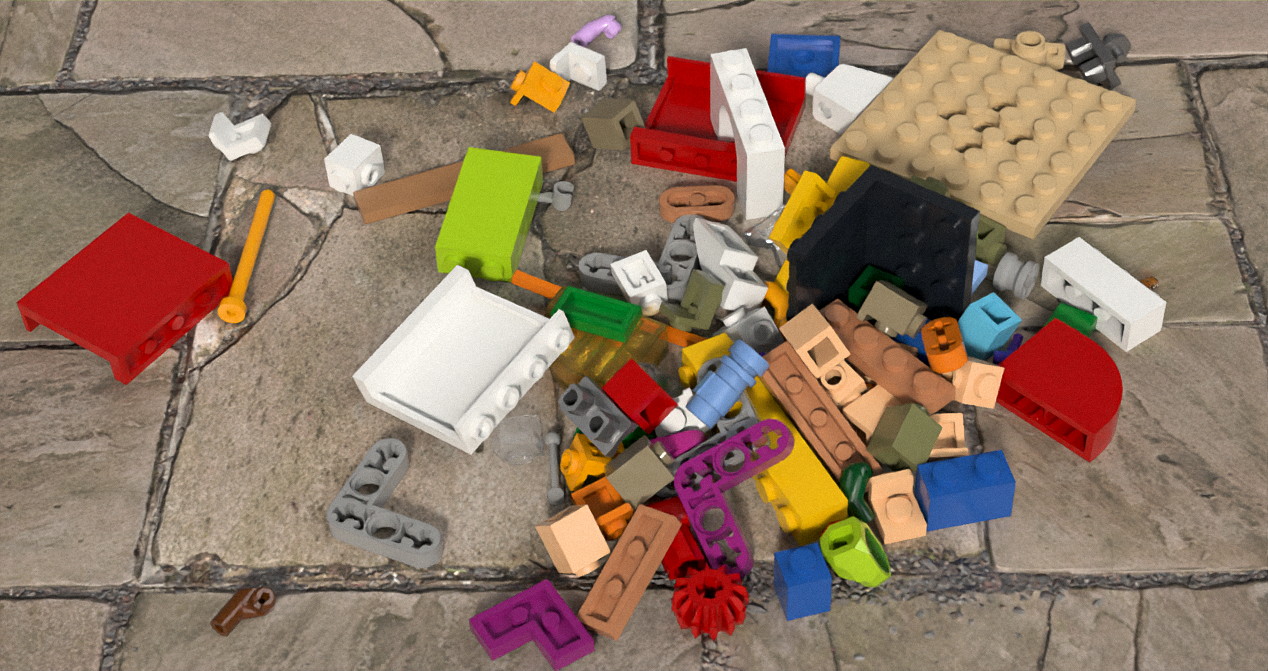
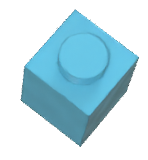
(987, 326)

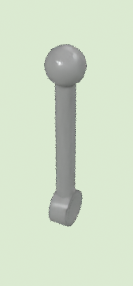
(555, 494)

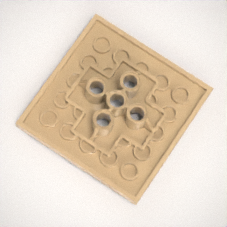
(989, 129)

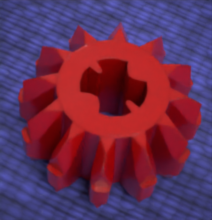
(709, 601)

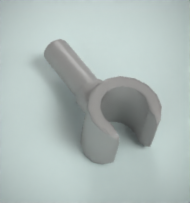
(560, 197)

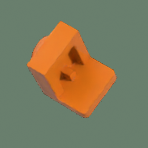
(606, 507)

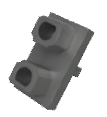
(1103, 55)
(596, 415)

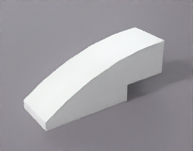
(730, 263)

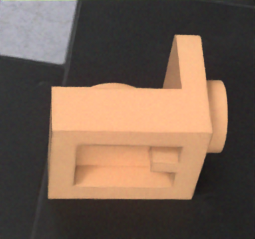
(895, 507)

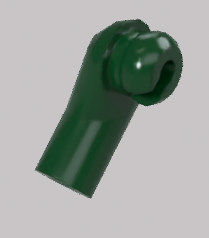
(853, 485)

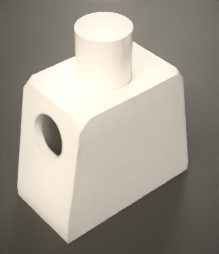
(844, 94)

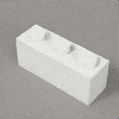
(1093, 283)

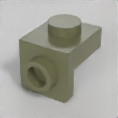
(698, 303)

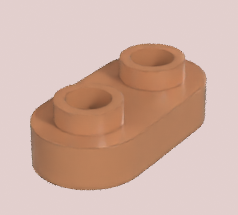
(711, 202)

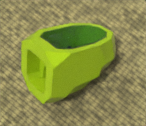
(855, 553)

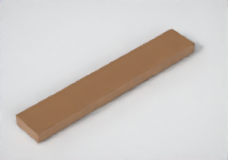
(438, 184)

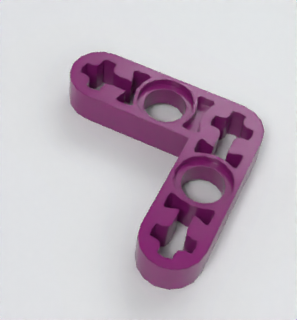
(712, 491)

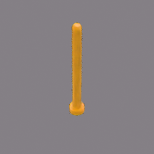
(232, 308)

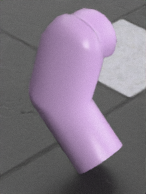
(594, 28)

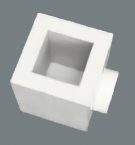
(354, 165)

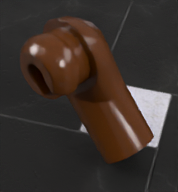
(244, 605)

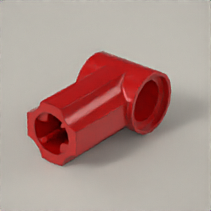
(683, 549)

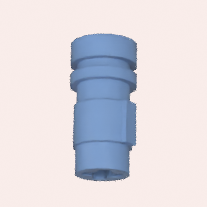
(723, 388)

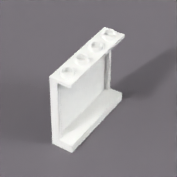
(461, 361)

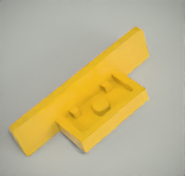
(808, 200)

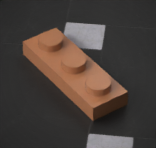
(628, 572)

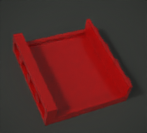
(680, 128)
(129, 295)

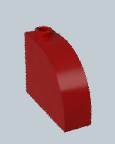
(1064, 388)

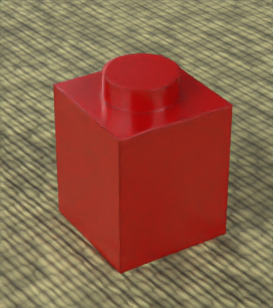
(639, 396)

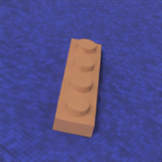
(887, 361)
(814, 413)

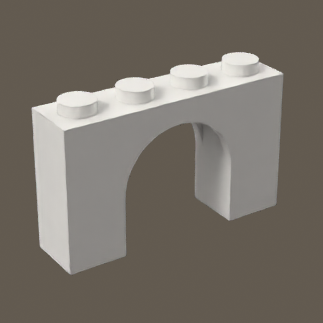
(743, 116)

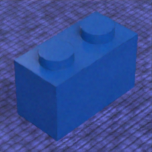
(965, 490)

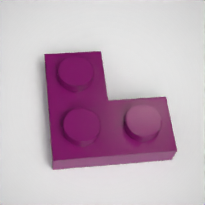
(533, 616)

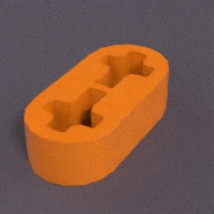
(944, 345)

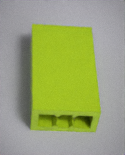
(490, 214)

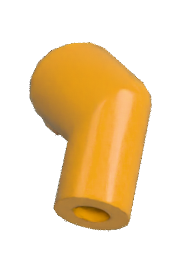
(777, 298)

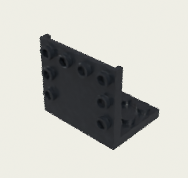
(893, 229)

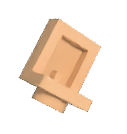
(951, 439)

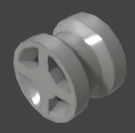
(1016, 275)

